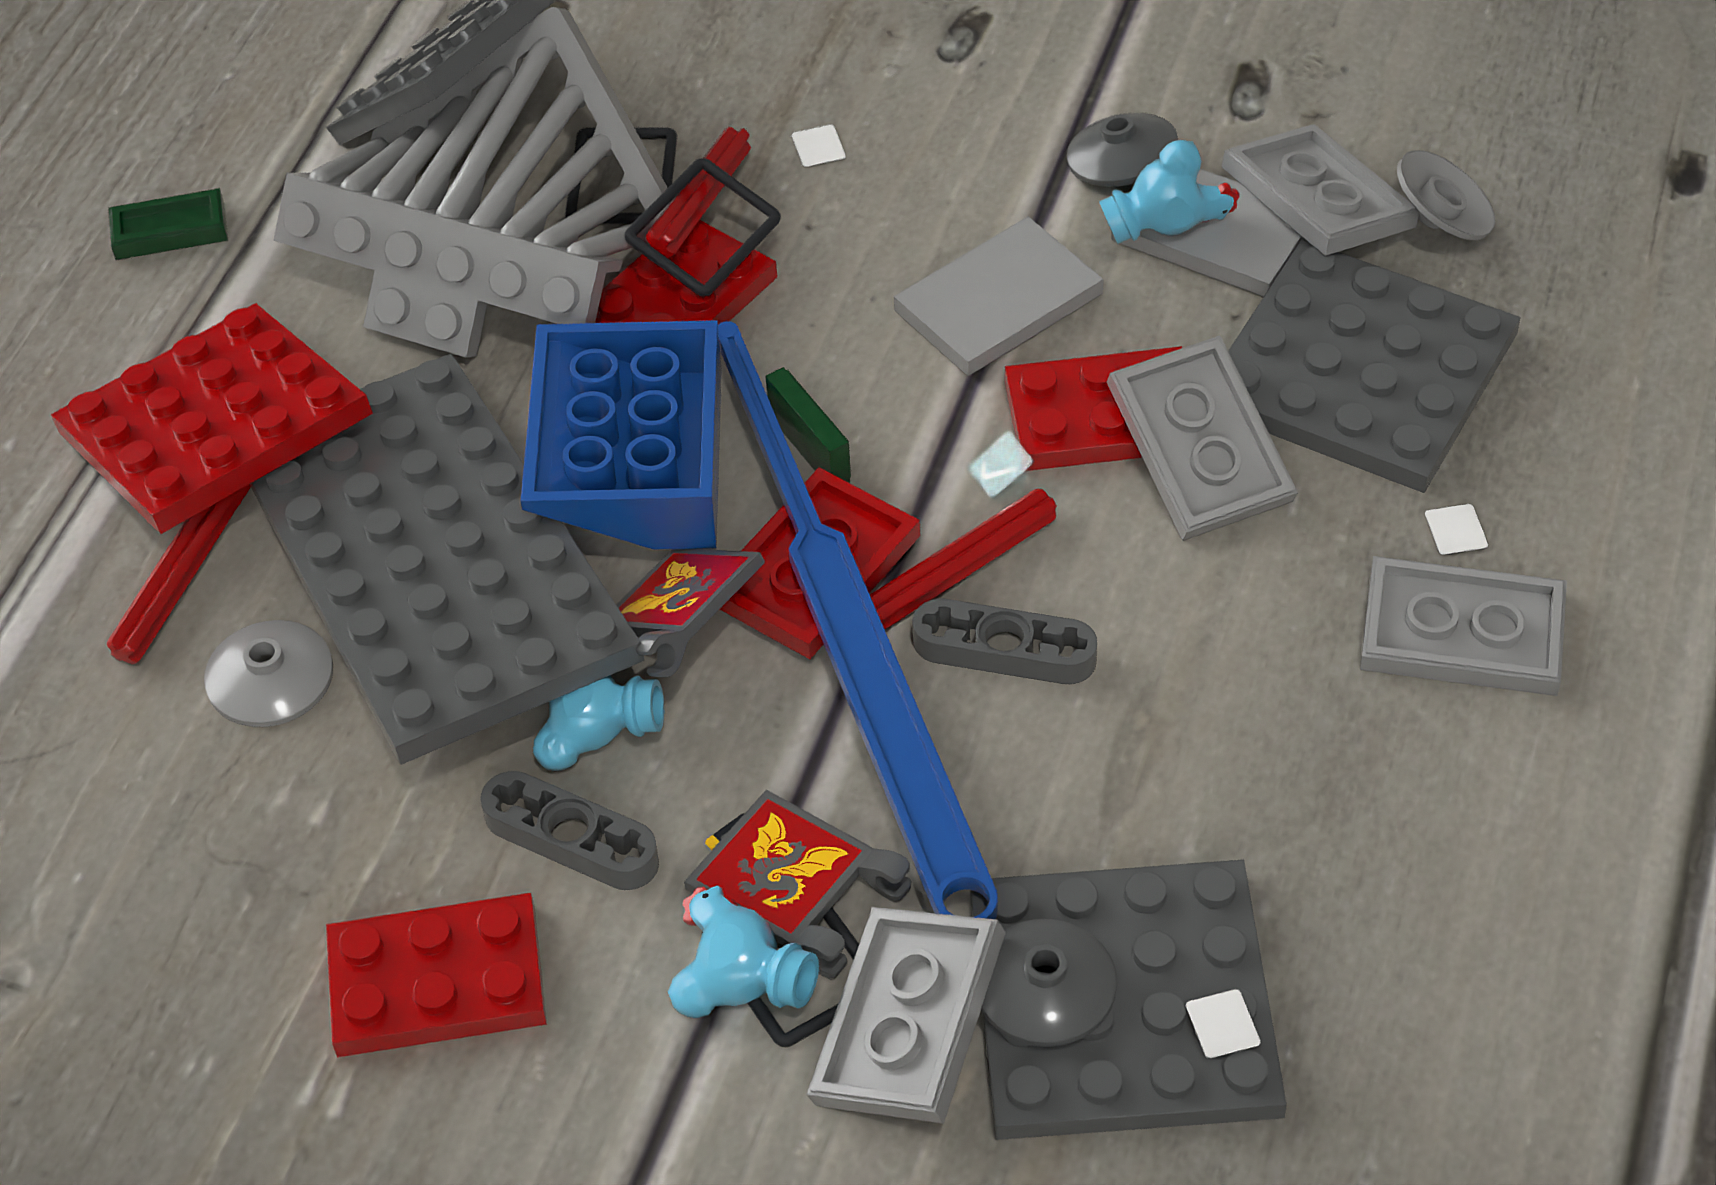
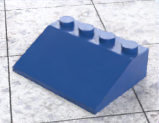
(627, 430)

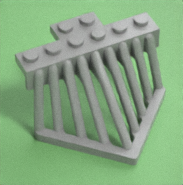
(441, 251)

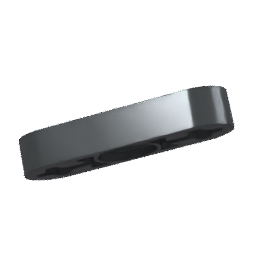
(1020, 662)
(584, 854)

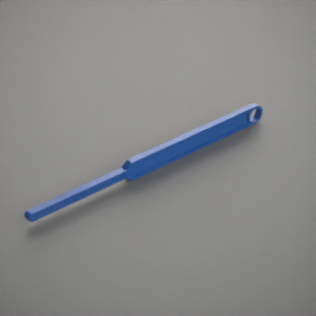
(866, 666)

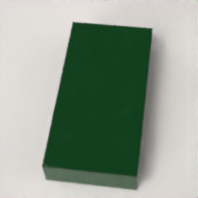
(167, 224)
(808, 425)

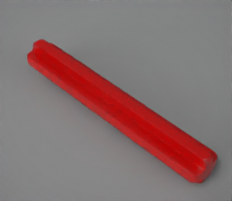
(694, 200)
(963, 556)
(170, 579)

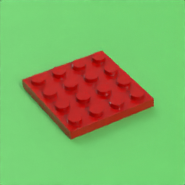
(210, 416)

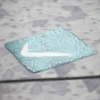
(1000, 464)

